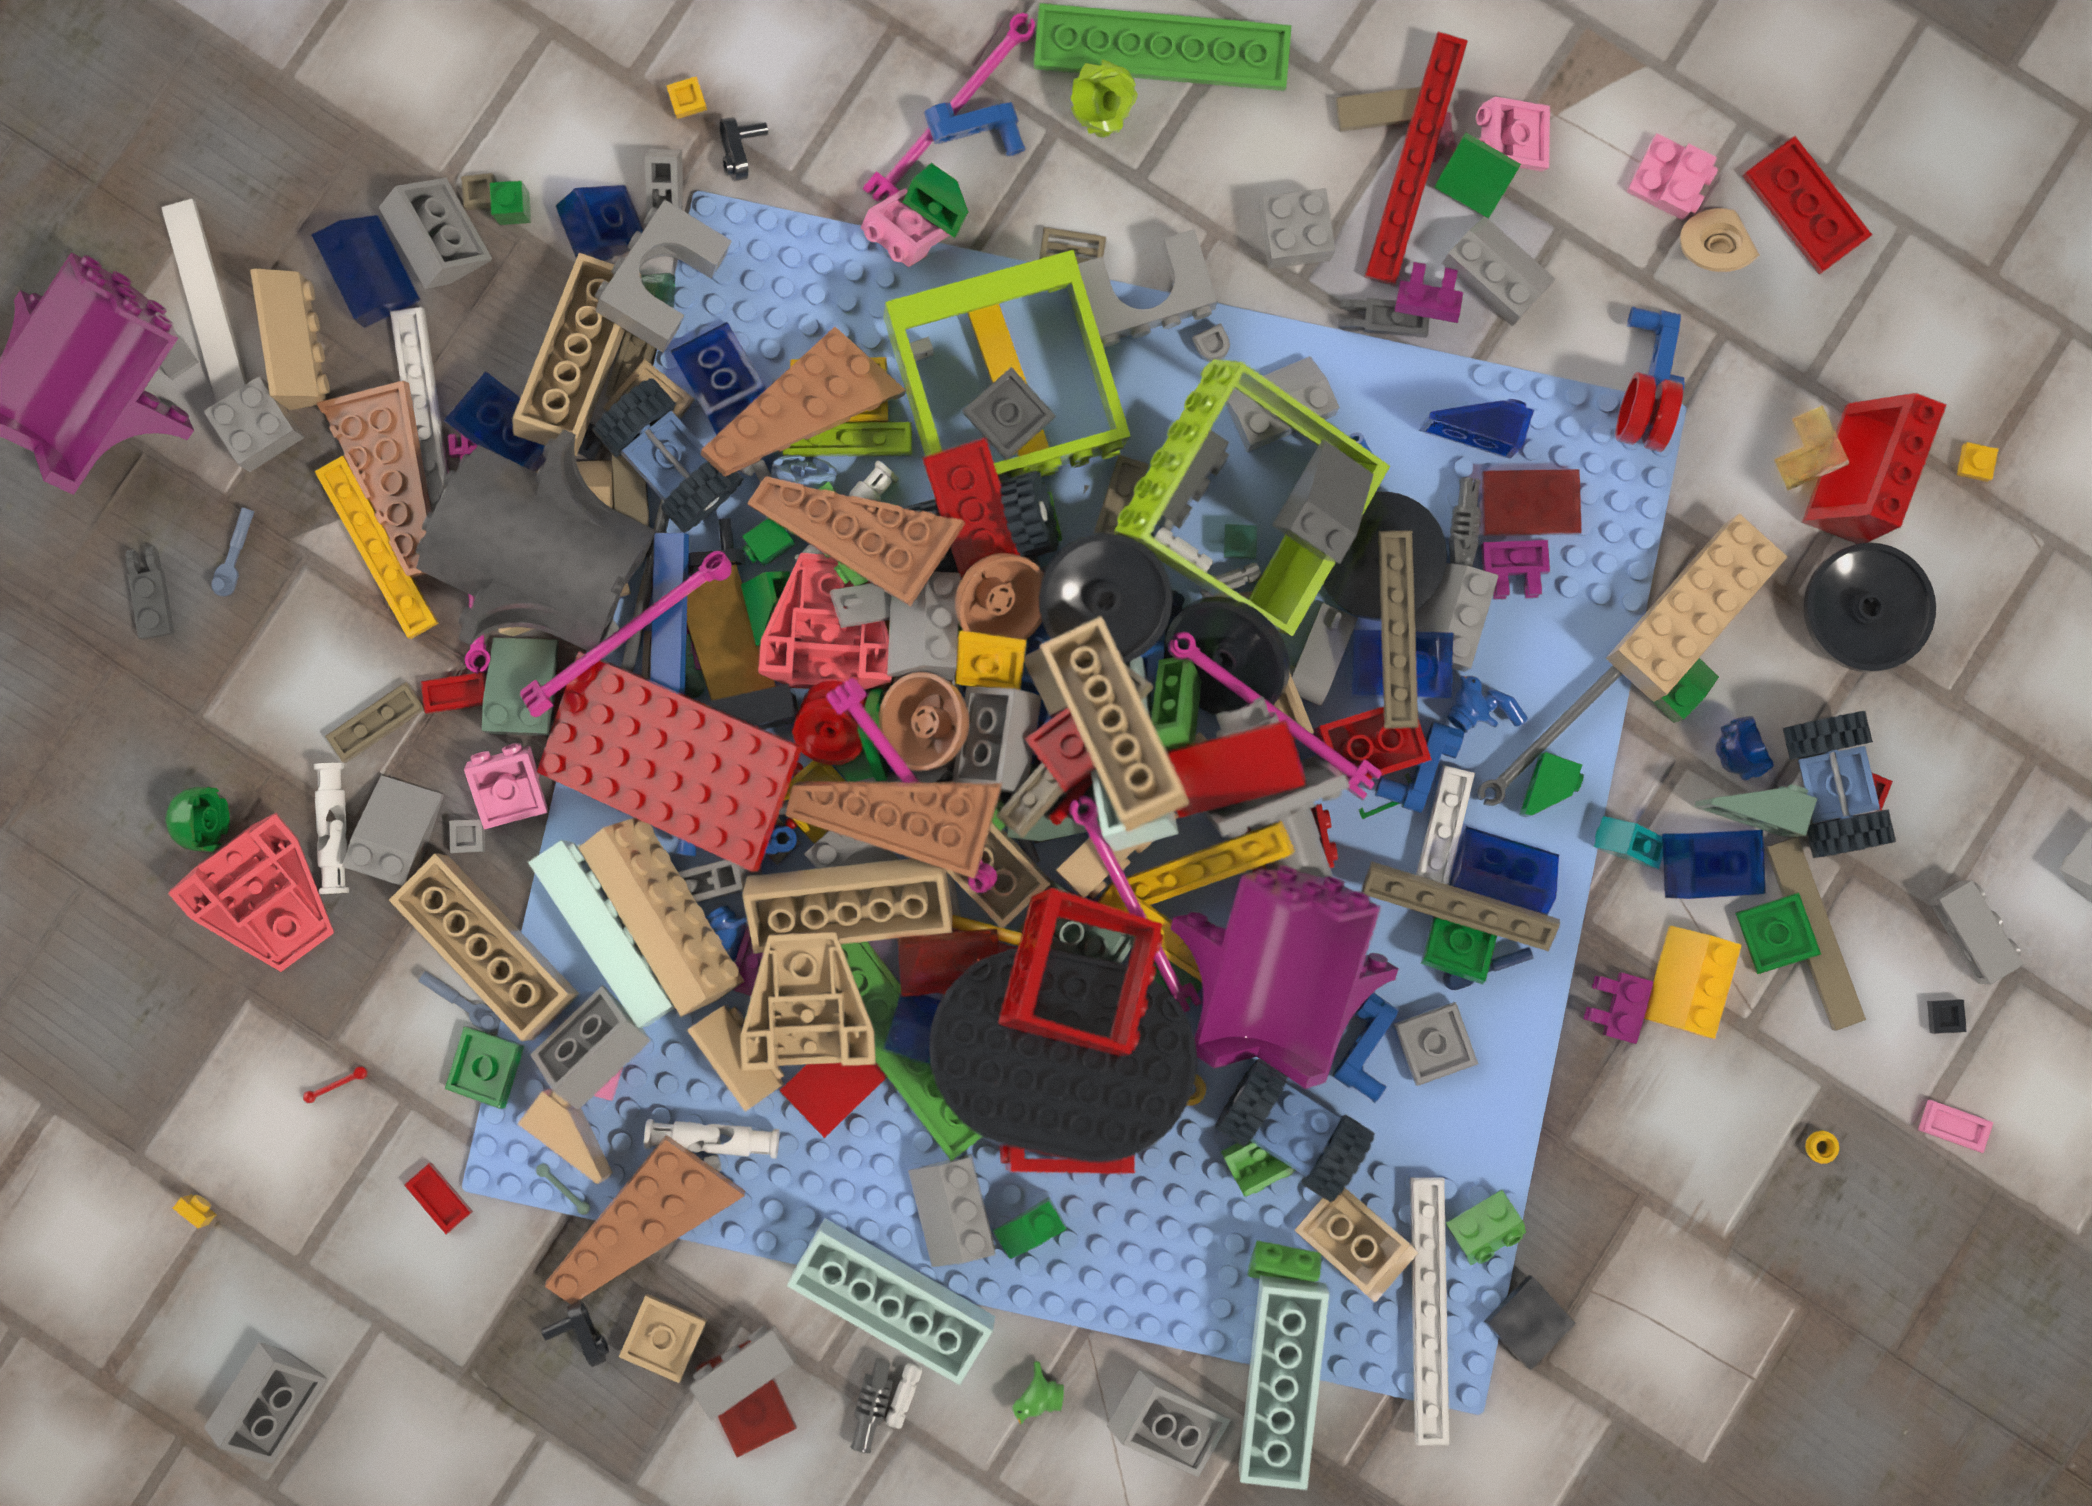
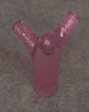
(1446, 138)

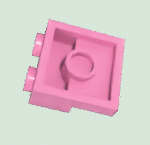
(1517, 130)
(1673, 176)
(901, 230)
(505, 785)

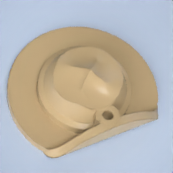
(1717, 241)

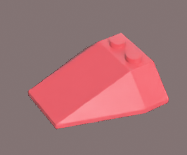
(806, 638)
(258, 895)

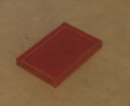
(1531, 502)
(937, 960)
(755, 1418)

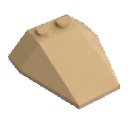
(805, 1007)

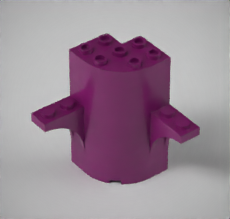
(81, 371)
(1284, 971)

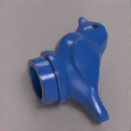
(1470, 706)
(728, 929)

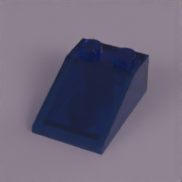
(719, 375)
(1489, 426)
(1433, 664)
(1713, 864)

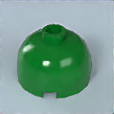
(198, 819)

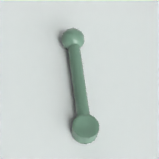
(543, 1170)

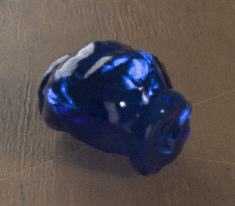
(1742, 749)

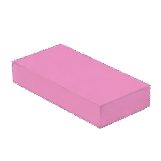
(1955, 1126)

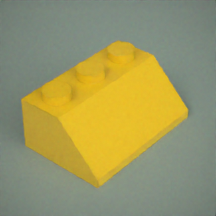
(1692, 981)

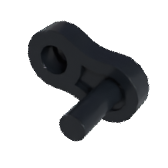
(735, 161)
(735, 556)
(579, 1319)

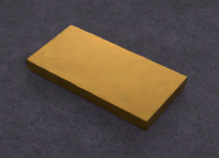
(724, 638)

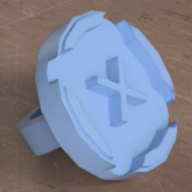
(809, 474)

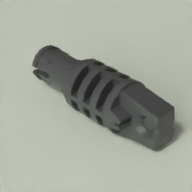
(1465, 524)
(871, 1405)

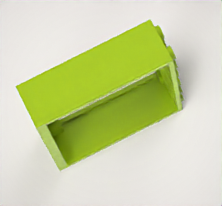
(990, 289)
(1293, 571)

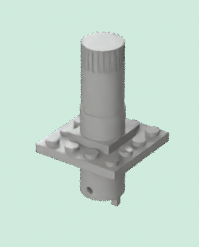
(1289, 806)

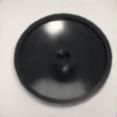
(1356, 579)
(1110, 580)
(1869, 607)
(1239, 642)

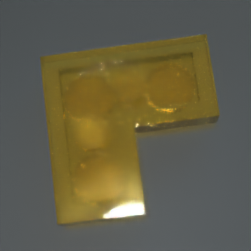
(1819, 453)

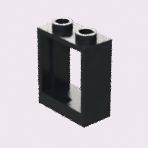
(763, 707)

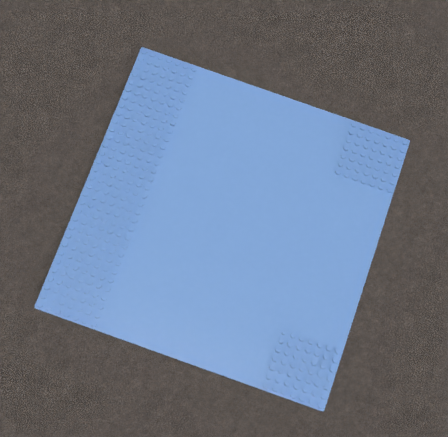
(1173, 1243)

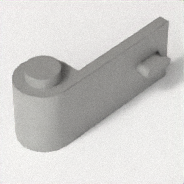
(864, 604)
(1322, 653)

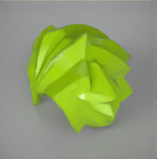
(1103, 97)

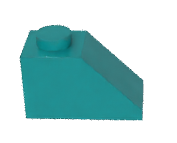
(1629, 842)

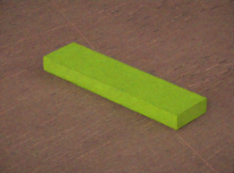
(857, 440)

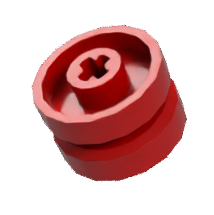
(1649, 412)
(822, 731)

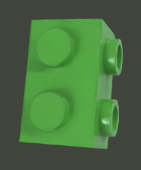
(1254, 1167)
(1487, 1228)
(1284, 1262)

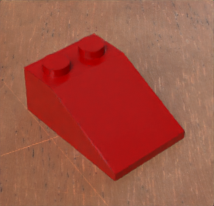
(1365, 738)

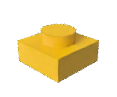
(686, 97)
(1977, 461)
(195, 1210)

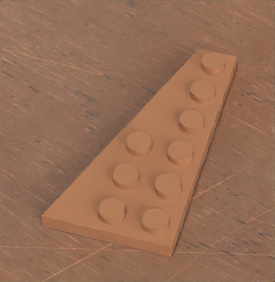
(808, 399)
(386, 459)
(872, 538)
(919, 820)
(655, 1207)

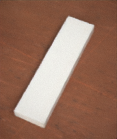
(1445, 824)

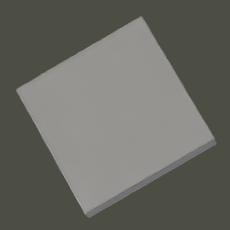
(1435, 1043)

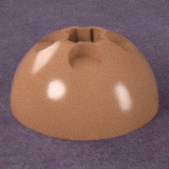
(1000, 597)
(924, 720)

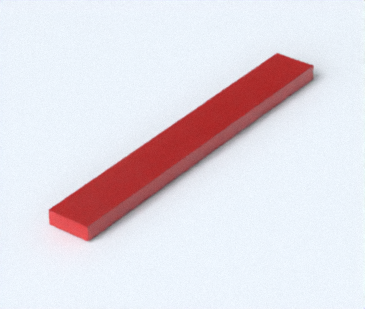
(1416, 158)

